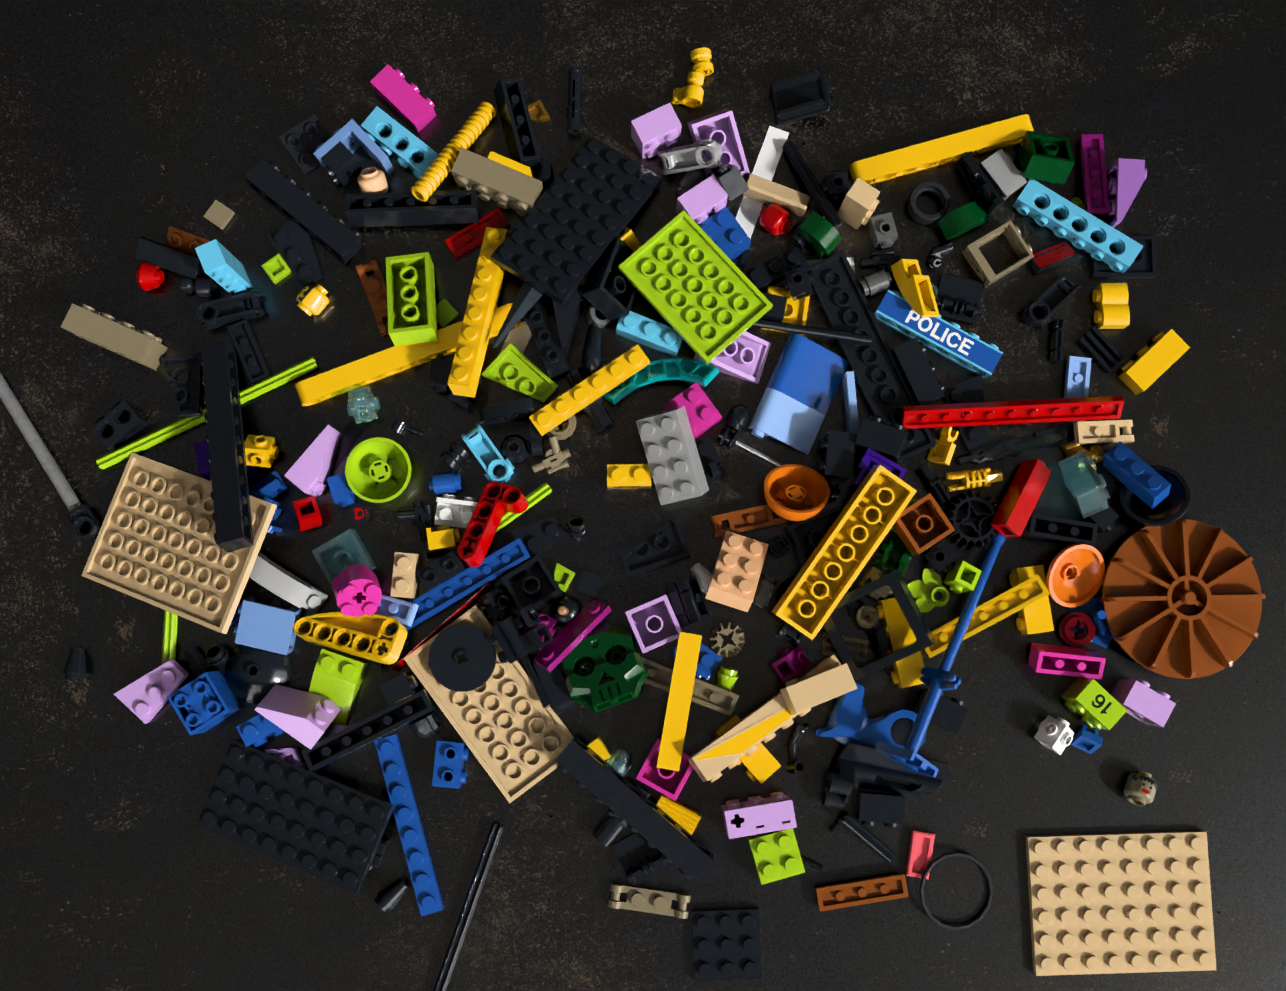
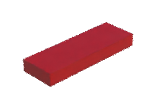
(473, 234)

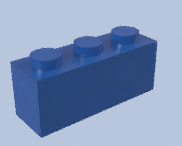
(1136, 475)

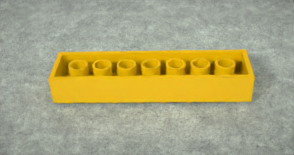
(844, 551)

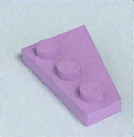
(150, 692)

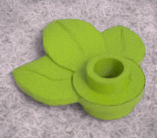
(925, 589)

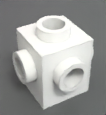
(1054, 734)

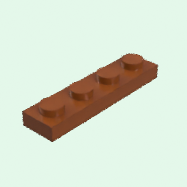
(861, 892)

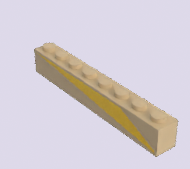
(748, 733)

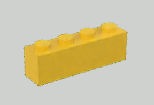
(899, 634)

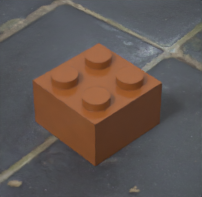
(922, 525)

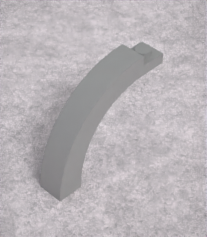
(287, 585)

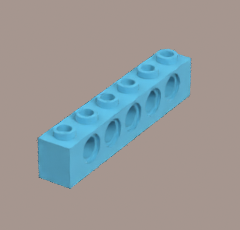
(1089, 226)

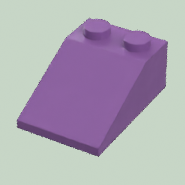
(1123, 184)

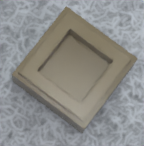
(219, 214)

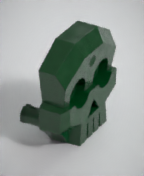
(599, 653)

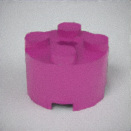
(357, 591)

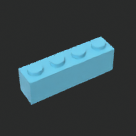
(223, 267)

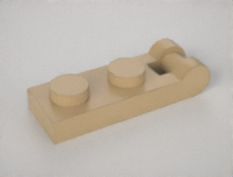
(1103, 432)

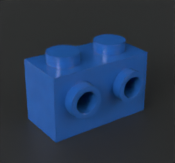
(257, 730)
(449, 763)

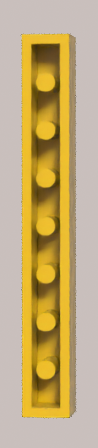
(478, 317)

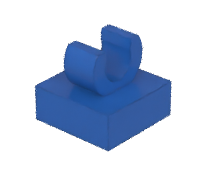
(1087, 740)

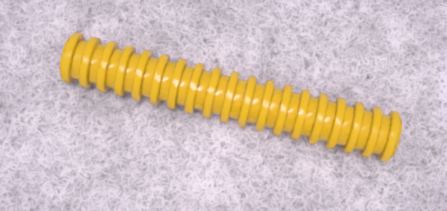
(444, 162)

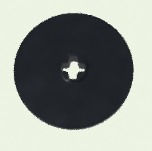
(444, 659)

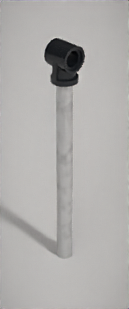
(79, 514)

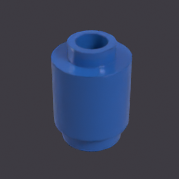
(445, 482)

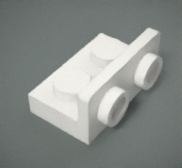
(453, 511)

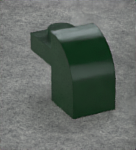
(962, 220)
(820, 234)

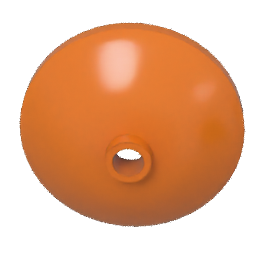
(1075, 575)

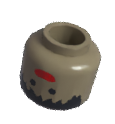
(1140, 788)

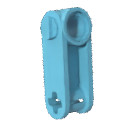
(487, 454)

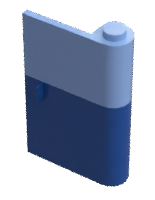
(798, 393)

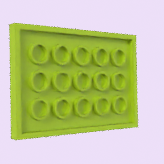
(695, 287)

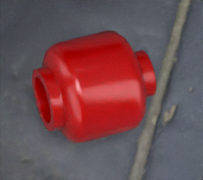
(775, 219)

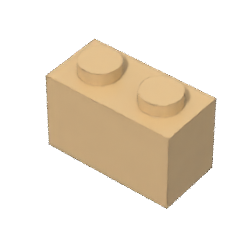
(404, 577)

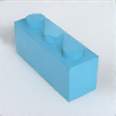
(649, 333)

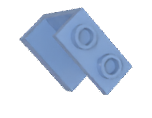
(266, 626)

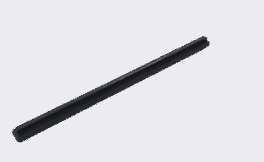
(468, 907)

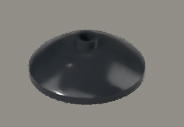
(1167, 510)
(271, 670)

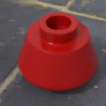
(149, 276)

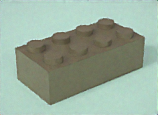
(496, 182)
(114, 335)

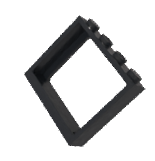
(910, 609)

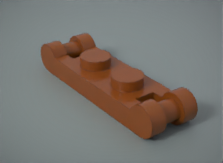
(376, 292)
(745, 520)

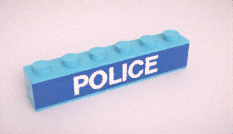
(939, 335)

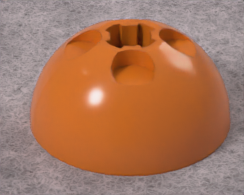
(796, 492)

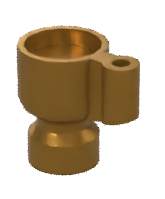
(1094, 452)

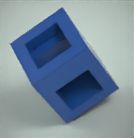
(340, 490)

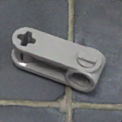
(691, 156)

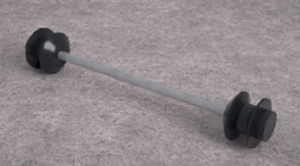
(731, 439)

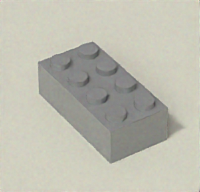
(672, 455)

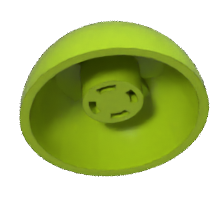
(368, 463)

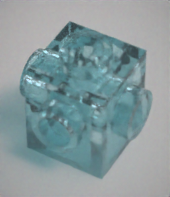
(363, 405)

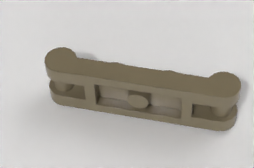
(649, 900)

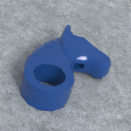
(851, 722)

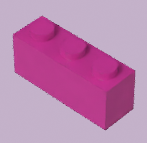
(403, 97)
(1066, 661)

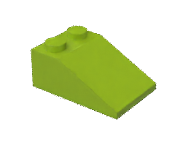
(338, 680)

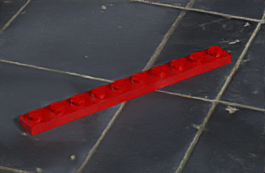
(1012, 412)

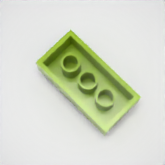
(411, 299)

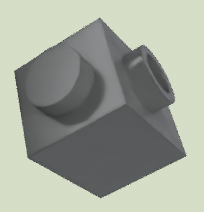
(882, 230)

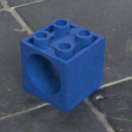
(204, 702)

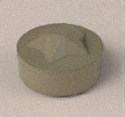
(867, 616)

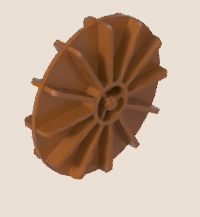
(1182, 599)

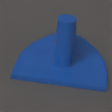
(1094, 610)

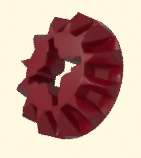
(1082, 638)

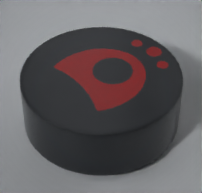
(358, 514)

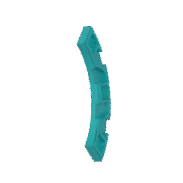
(662, 370)

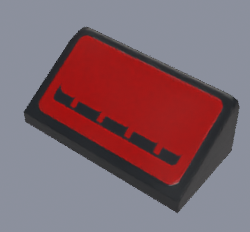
(1052, 256)

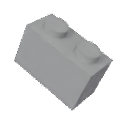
(1003, 174)

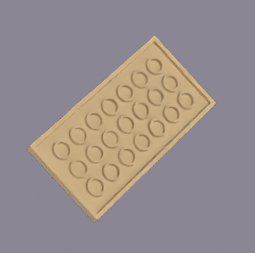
(500, 719)

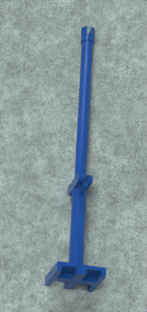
(940, 678)

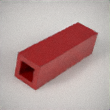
(1021, 498)

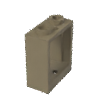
(979, 263)

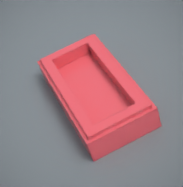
(919, 853)

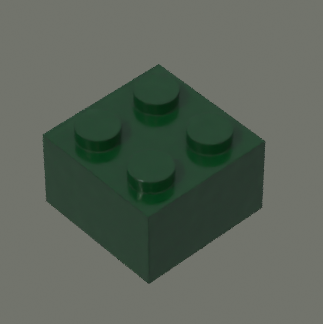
(1045, 157)

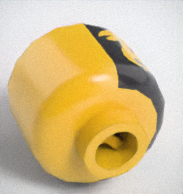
(312, 299)

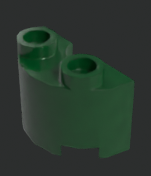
(893, 556)

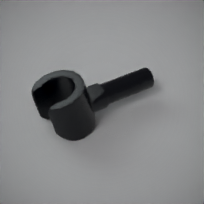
(399, 426)

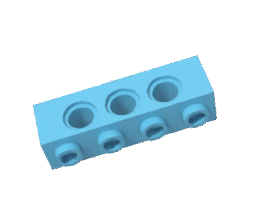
(380, 122)

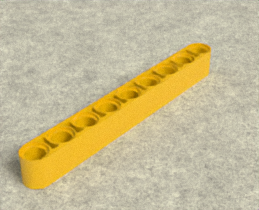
(941, 150)

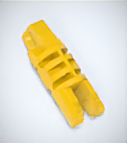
(973, 478)

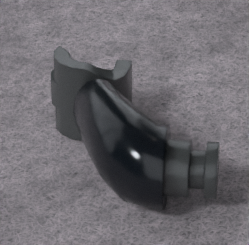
(592, 356)

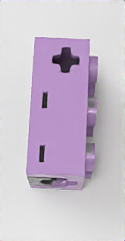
(759, 815)

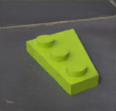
(520, 374)

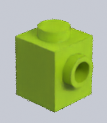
(962, 577)

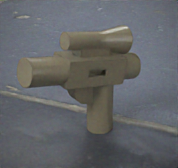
(554, 458)

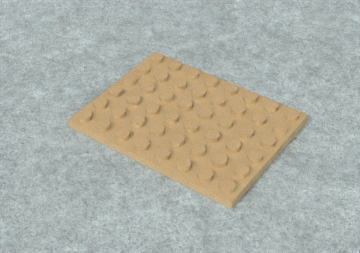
(163, 545)
(1120, 903)

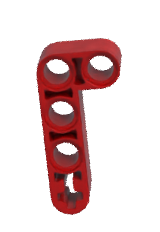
(474, 547)

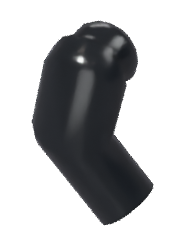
(937, 252)

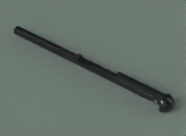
(814, 331)

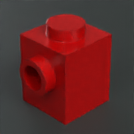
(307, 513)

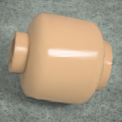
(372, 181)

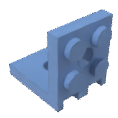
(354, 137)

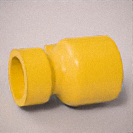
(691, 94)

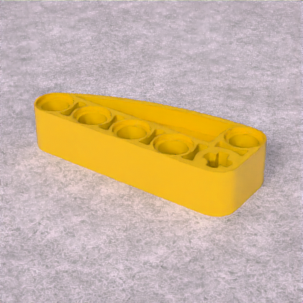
(360, 630)

